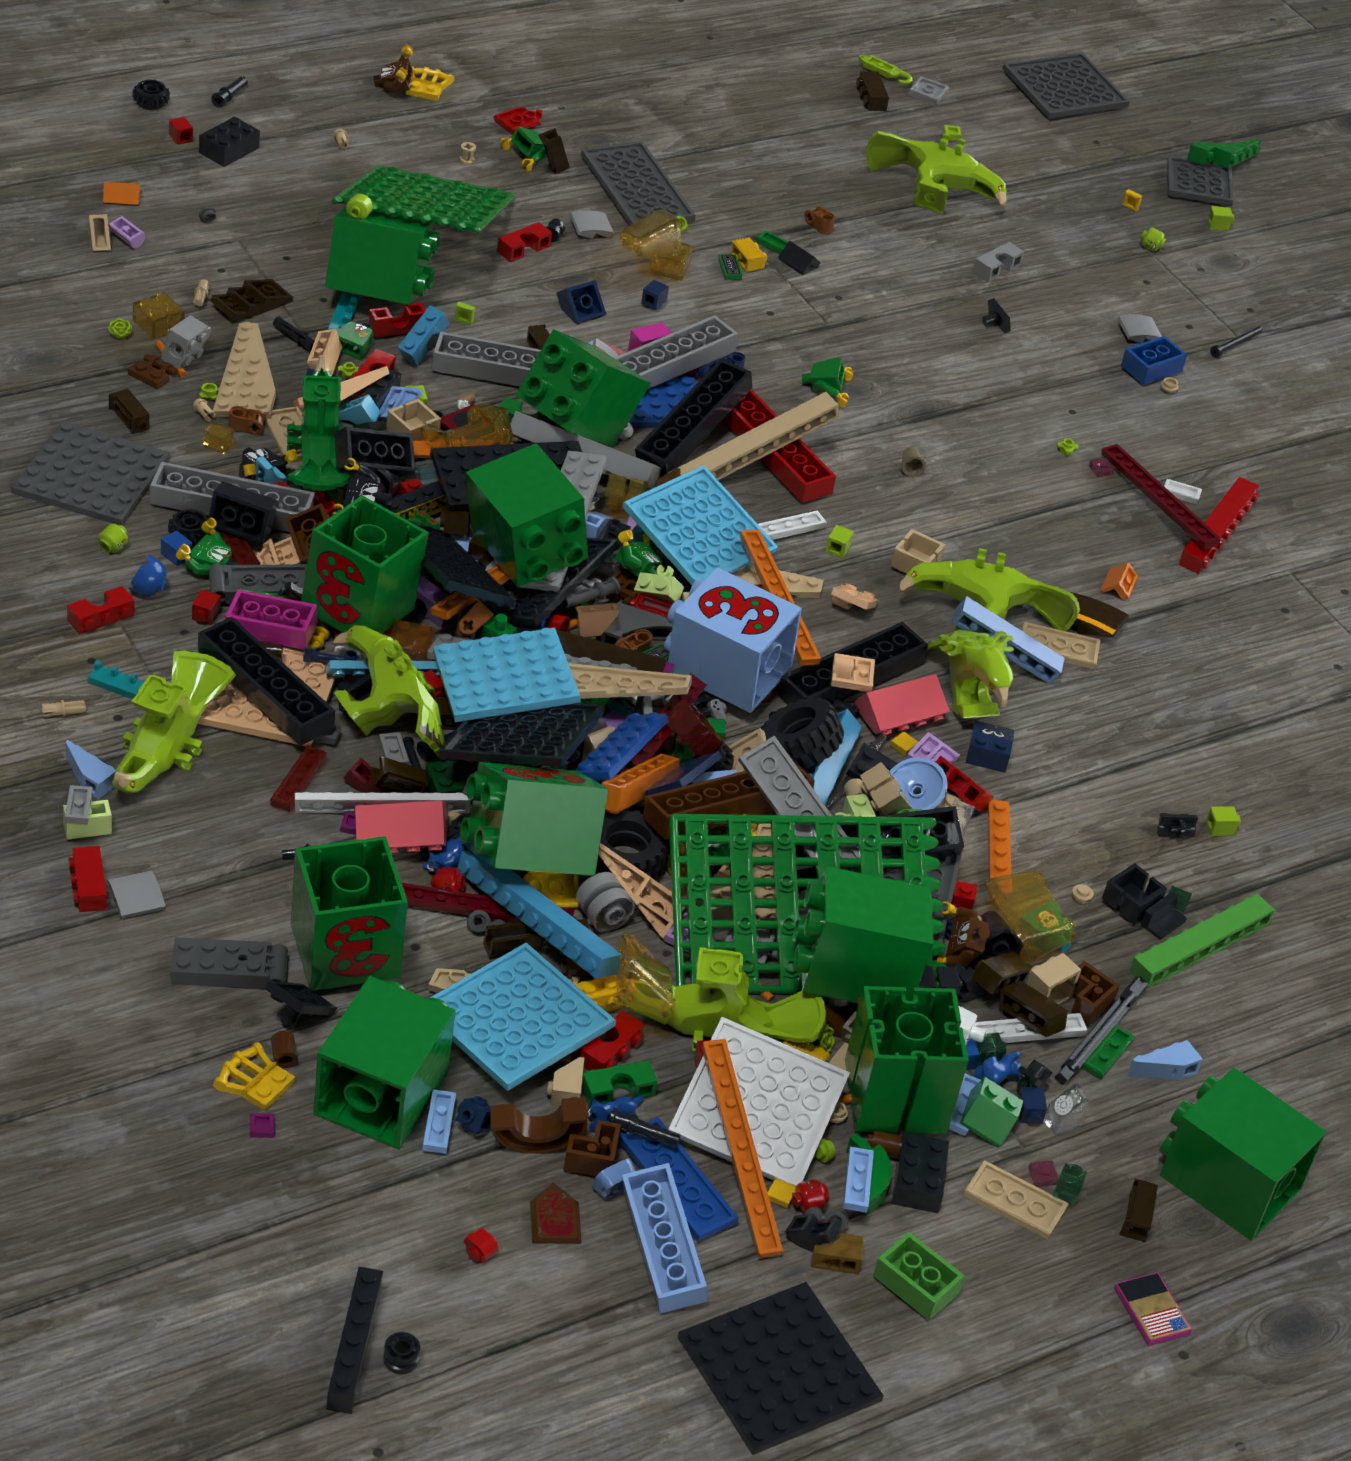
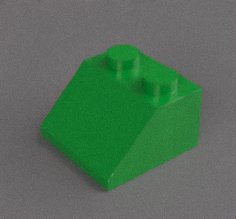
(991, 1111)

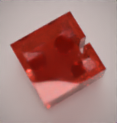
(693, 729)

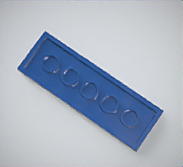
(621, 745)
(702, 1203)

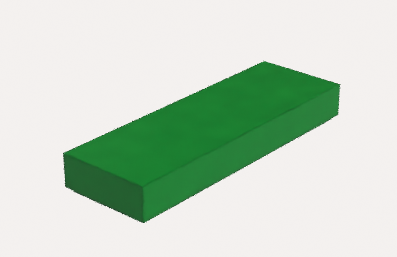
(1108, 1052)

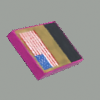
(1153, 1309)

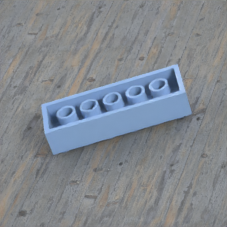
(664, 1238)

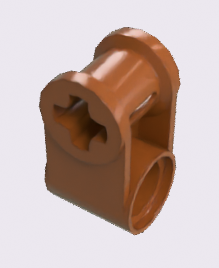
(820, 219)
(244, 420)
(475, 618)
(638, 641)

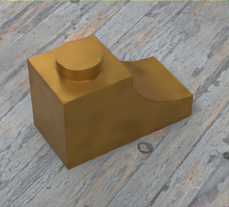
(841, 1255)

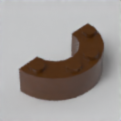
(539, 1133)

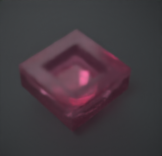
(1101, 467)
(1043, 1173)

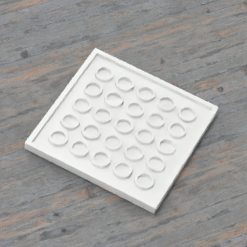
(784, 1099)

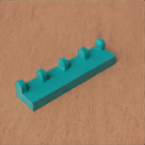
(345, 310)
(114, 680)

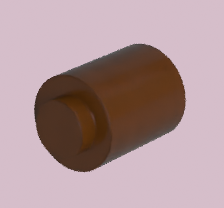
(284, 1049)
(890, 1142)

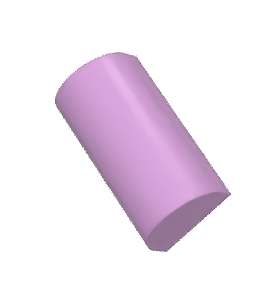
(127, 232)

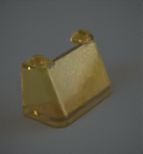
(654, 235)
(485, 427)
(1031, 912)
(643, 979)

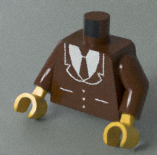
(397, 75)
(966, 937)

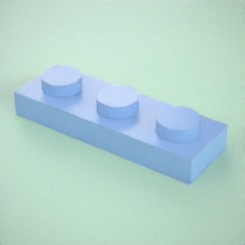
(968, 1083)
(439, 1121)
(858, 1179)

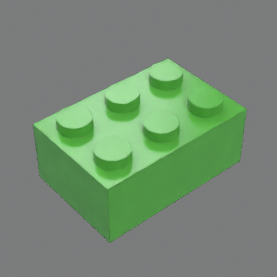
(918, 1275)

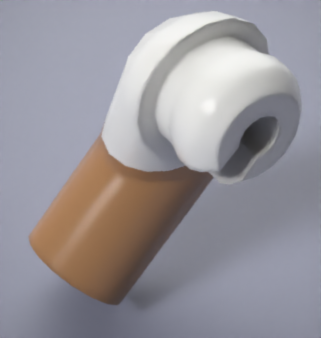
(465, 401)

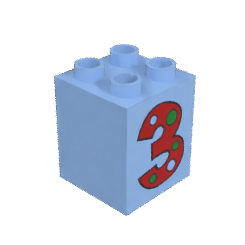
(733, 638)

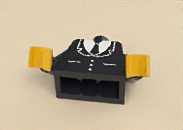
(247, 468)
(365, 483)

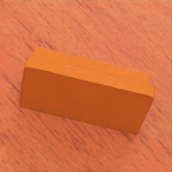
(121, 193)
(1120, 578)

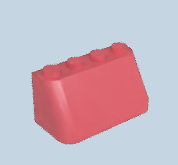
(903, 705)
(405, 824)

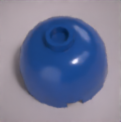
(149, 578)

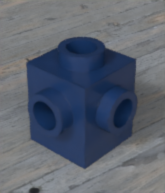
(474, 1115)

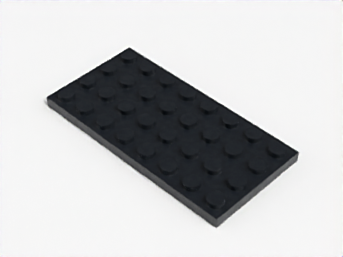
(453, 462)
(459, 570)
(535, 605)

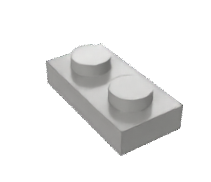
(393, 747)
(78, 804)

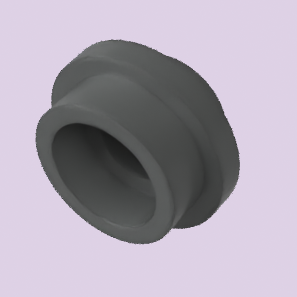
(207, 214)

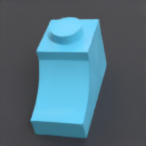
(359, 410)
(267, 473)

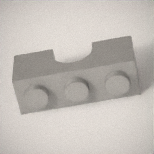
(990, 264)

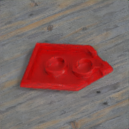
(518, 117)

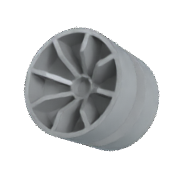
(605, 902)

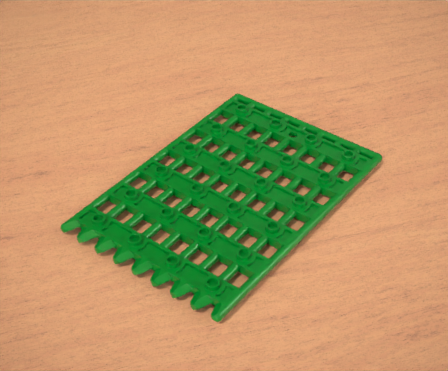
(428, 198)
(784, 880)

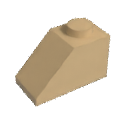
(98, 232)
(566, 1082)

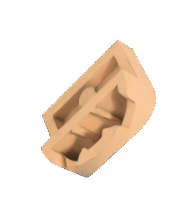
(278, 553)

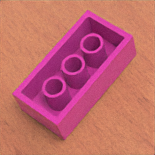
(275, 618)

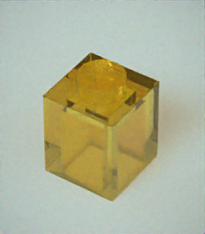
(218, 437)

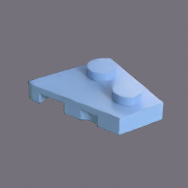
(396, 397)

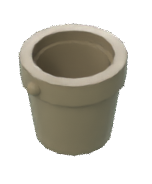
(912, 462)

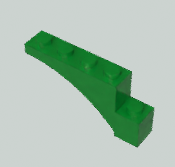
(1223, 153)

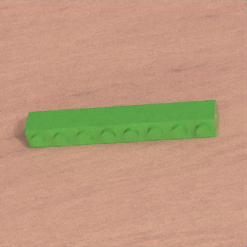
(1202, 940)

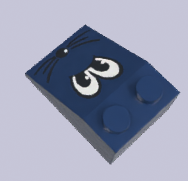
(990, 746)

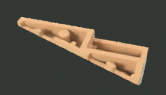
(353, 385)
(649, 895)

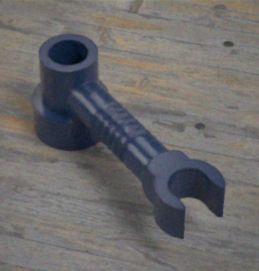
(312, 655)

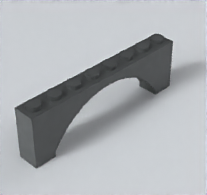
(634, 619)

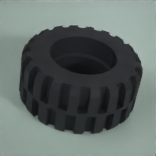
(806, 730)
(633, 831)

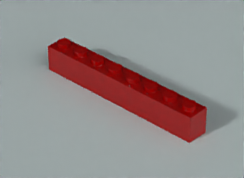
(1222, 522)

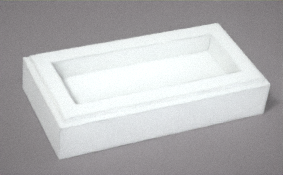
(1183, 491)

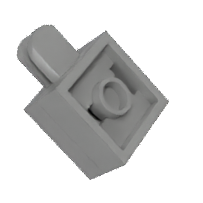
(185, 342)

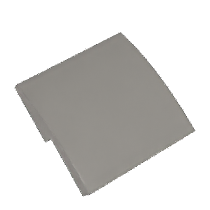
(590, 223)
(1139, 327)
(136, 894)

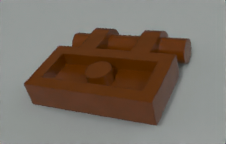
(150, 374)
(626, 581)

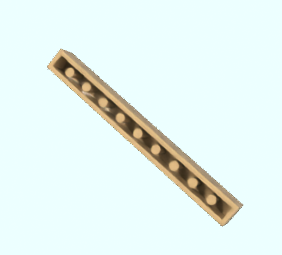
(767, 437)

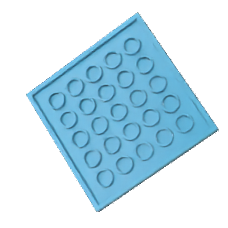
(695, 524)
(505, 674)
(521, 1016)

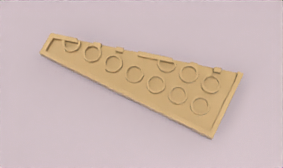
(618, 682)

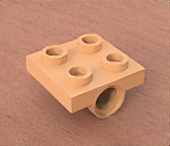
(847, 595)
(853, 672)

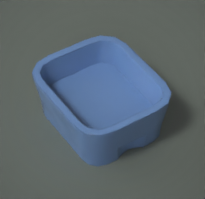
(609, 1181)

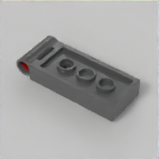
(263, 578)
(227, 963)

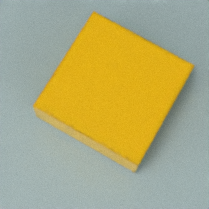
(1132, 200)
(903, 743)
(781, 1193)

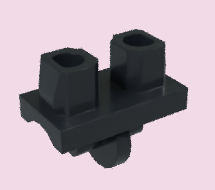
(1177, 825)
(1035, 1076)

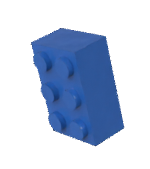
(1153, 360)

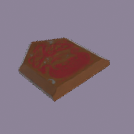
(555, 1217)

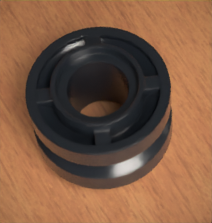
(405, 1361)

